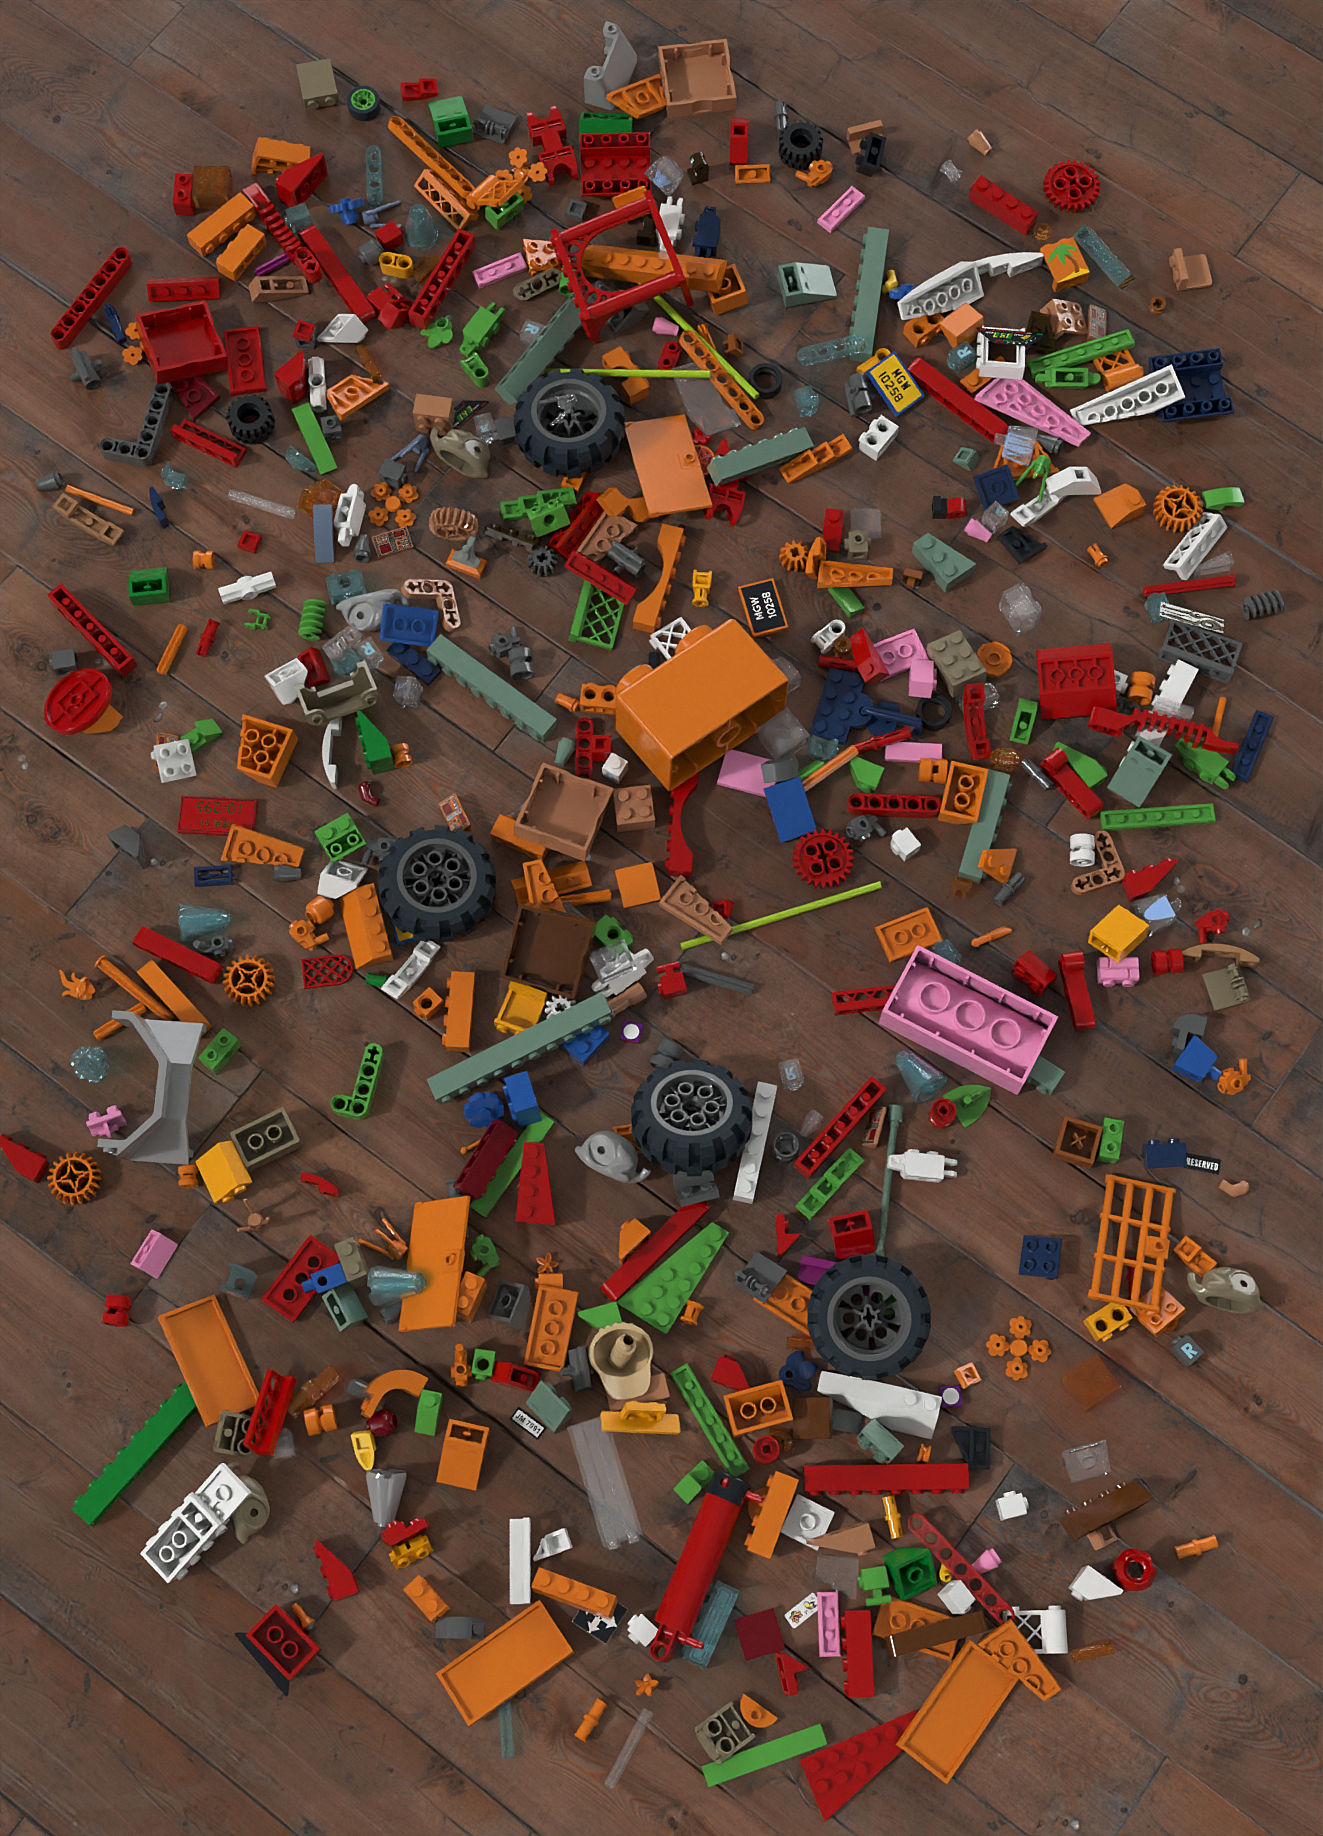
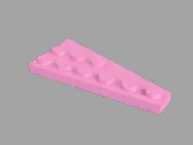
(1031, 407)

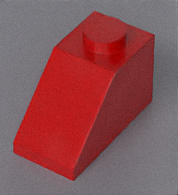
(395, 313)
(832, 529)
(729, 1374)
(515, 1376)

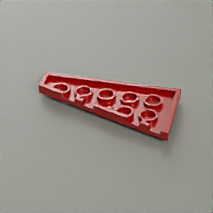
(848, 1765)

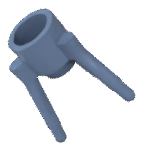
(370, 217)
(418, 445)

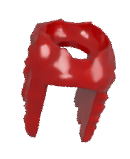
(1145, 1565)

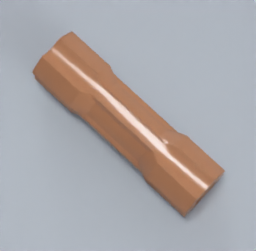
(628, 998)

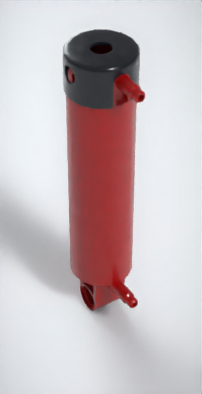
(699, 1562)

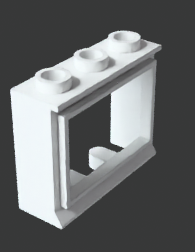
(995, 368)

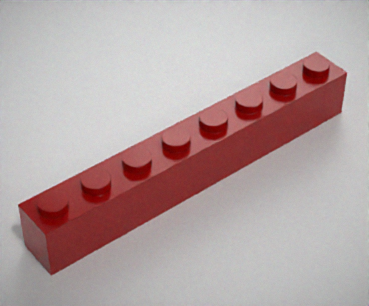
(881, 1478)

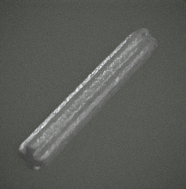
(263, 504)
(628, 1748)

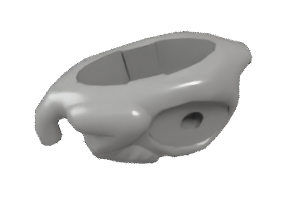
(366, 609)
(612, 1157)

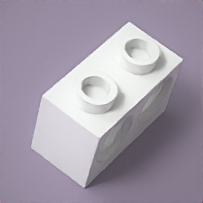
(881, 439)

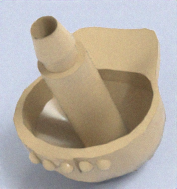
(622, 1360)

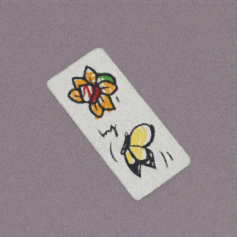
(802, 1610)

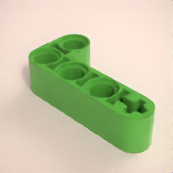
(362, 1081)

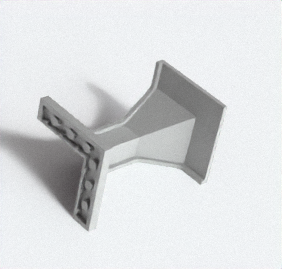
(165, 1133)

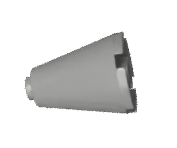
(385, 1493)

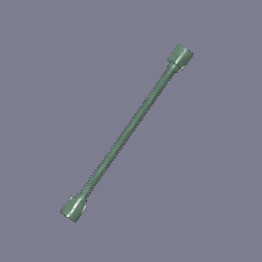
(894, 1117)

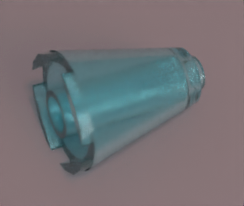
(420, 228)
(200, 921)
(919, 1076)
(393, 1284)

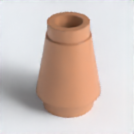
(980, 142)

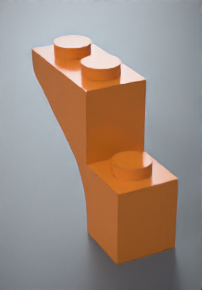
(616, 504)

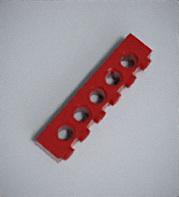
(442, 279)
(92, 630)
(839, 1127)

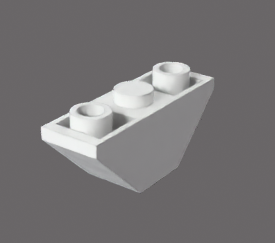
(1073, 482)

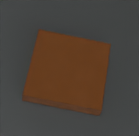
(812, 1418)

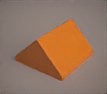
(961, 325)

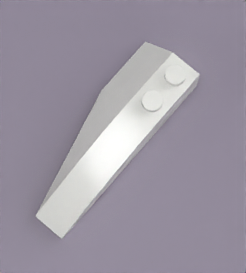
(943, 292)
(1133, 399)

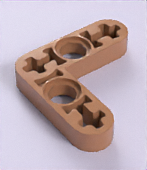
(440, 596)
(1107, 866)

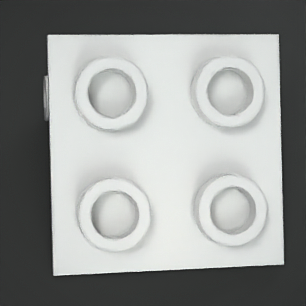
(174, 760)

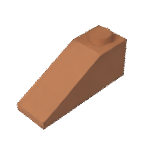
(277, 288)
(851, 1539)

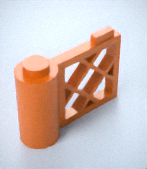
(492, 192)
(1120, 373)

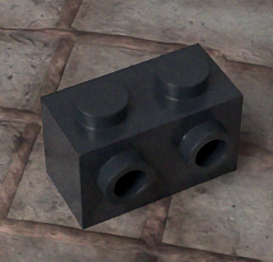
(870, 154)

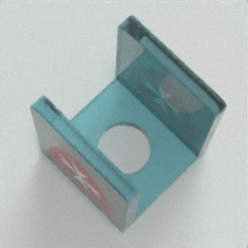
(236, 1273)

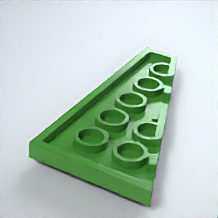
(666, 1289)

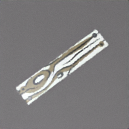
(1191, 617)

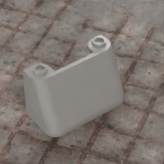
(616, 69)

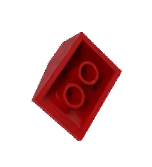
(301, 180)

